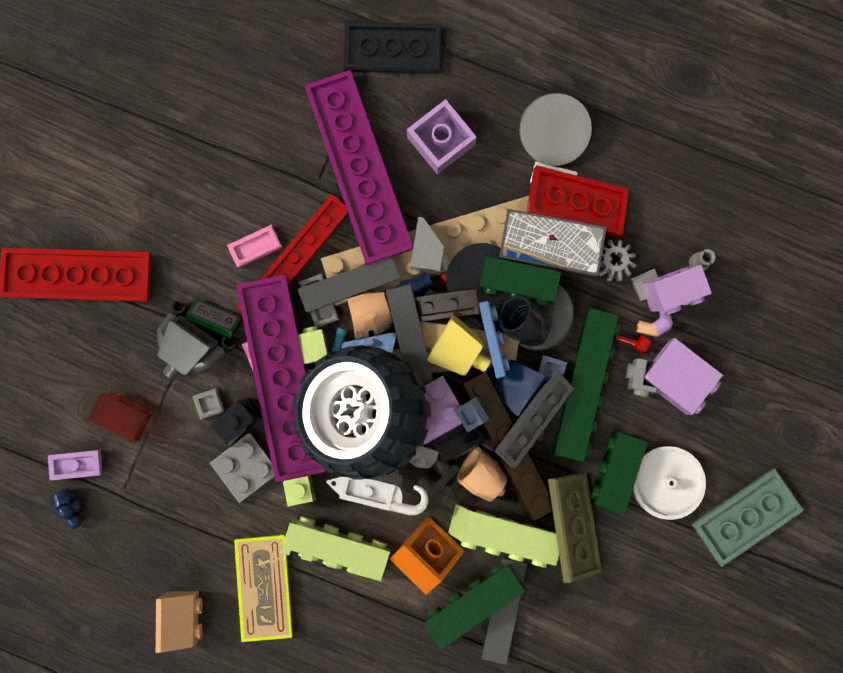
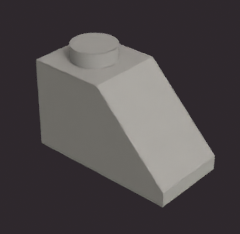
(427, 250)

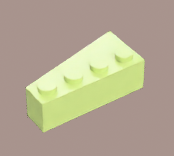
(504, 536)
(336, 548)

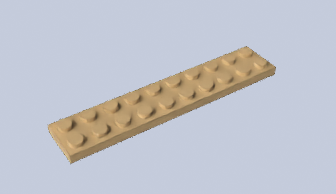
(454, 234)

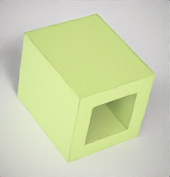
(312, 345)
(299, 490)

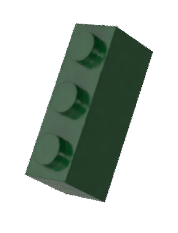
(519, 280)
(618, 472)

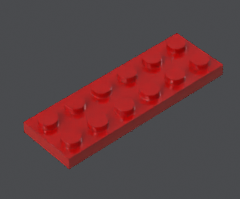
(75, 274)

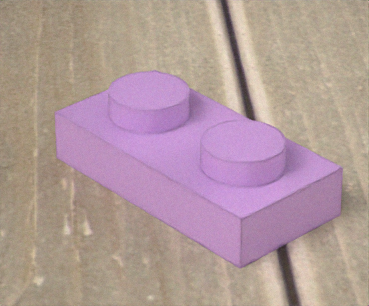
(75, 465)

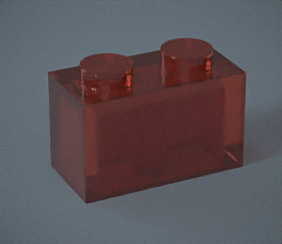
(119, 416)

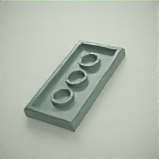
(747, 517)

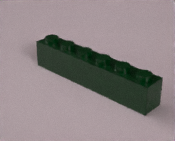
(586, 378)

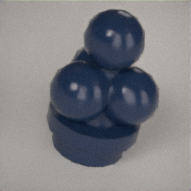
(66, 507)

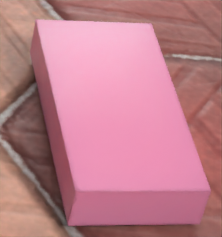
(254, 246)

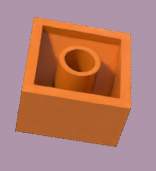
(427, 555)

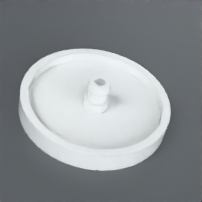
(669, 483)

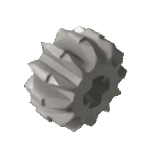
(614, 270)

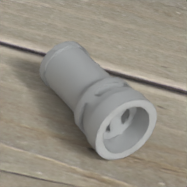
(702, 258)

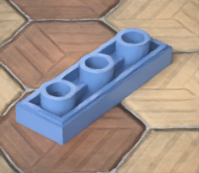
(494, 339)

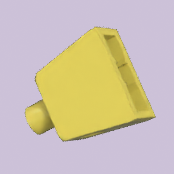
(458, 349)

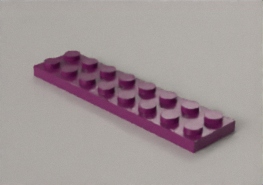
(359, 168)
(277, 371)

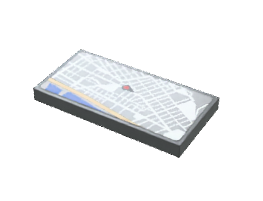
(552, 243)

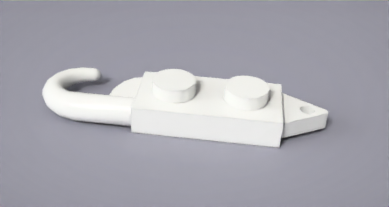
(378, 495)

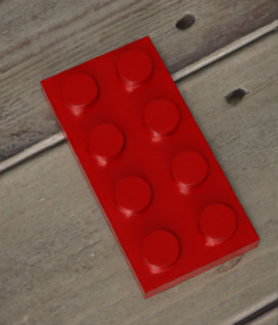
(578, 199)

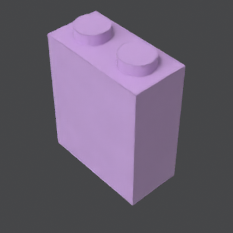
(682, 377)

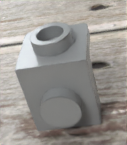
(636, 373)
(425, 456)

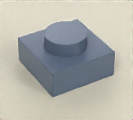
(549, 365)
(471, 414)

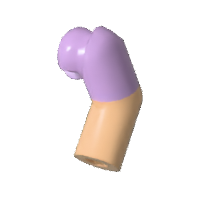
(657, 328)

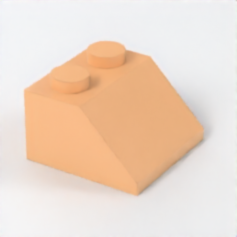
(178, 620)

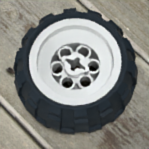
(331, 398)

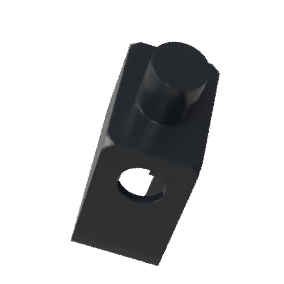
(237, 421)

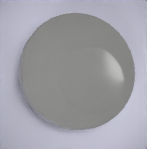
(555, 129)

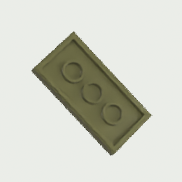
(574, 527)

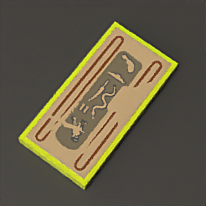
(263, 588)

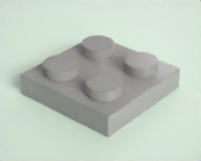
(244, 467)

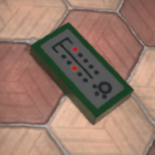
(213, 318)

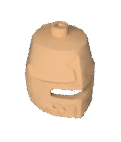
(369, 313)
(482, 475)

